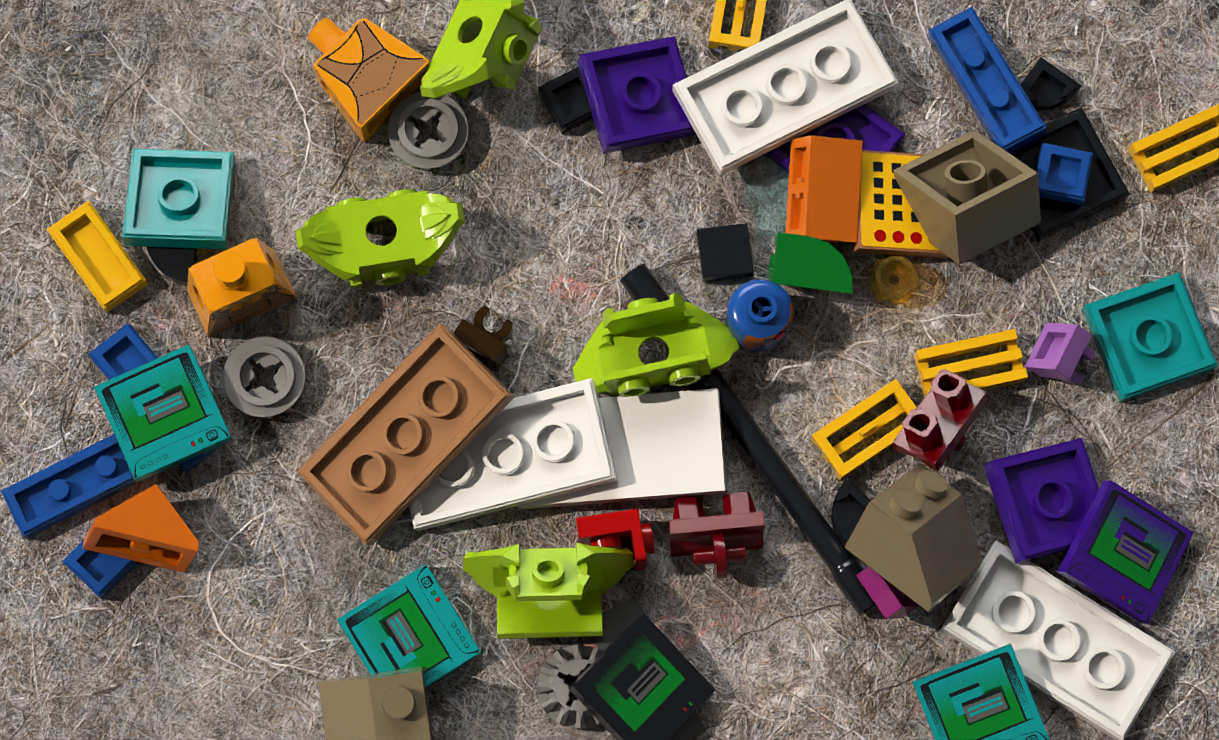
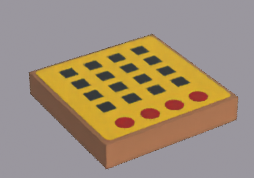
(884, 214)

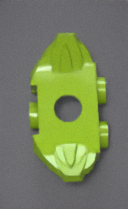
(481, 44)
(341, 246)
(693, 337)
(548, 588)

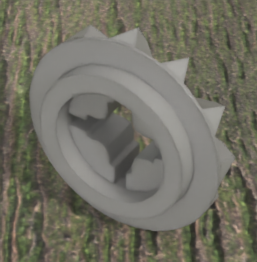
(424, 110)
(268, 354)
(555, 693)

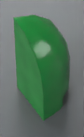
(808, 264)

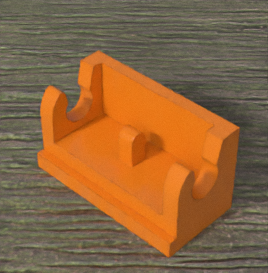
(824, 188)

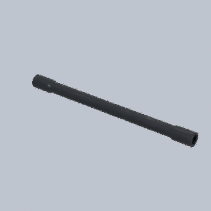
(844, 568)

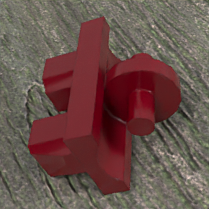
(940, 420)
(717, 537)

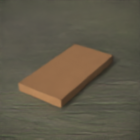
(405, 434)

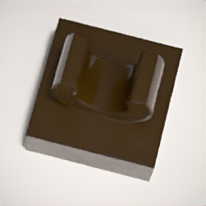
(485, 345)

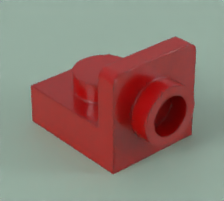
(616, 528)

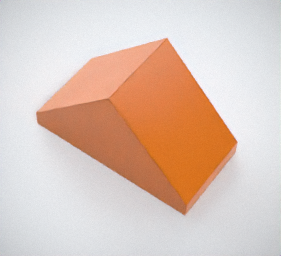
(145, 532)

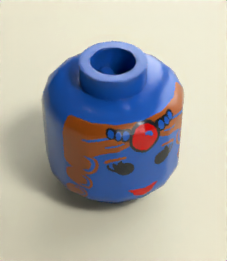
(753, 330)

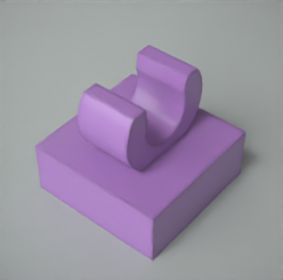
(1059, 352)

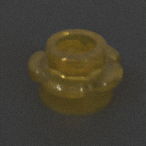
(894, 266)

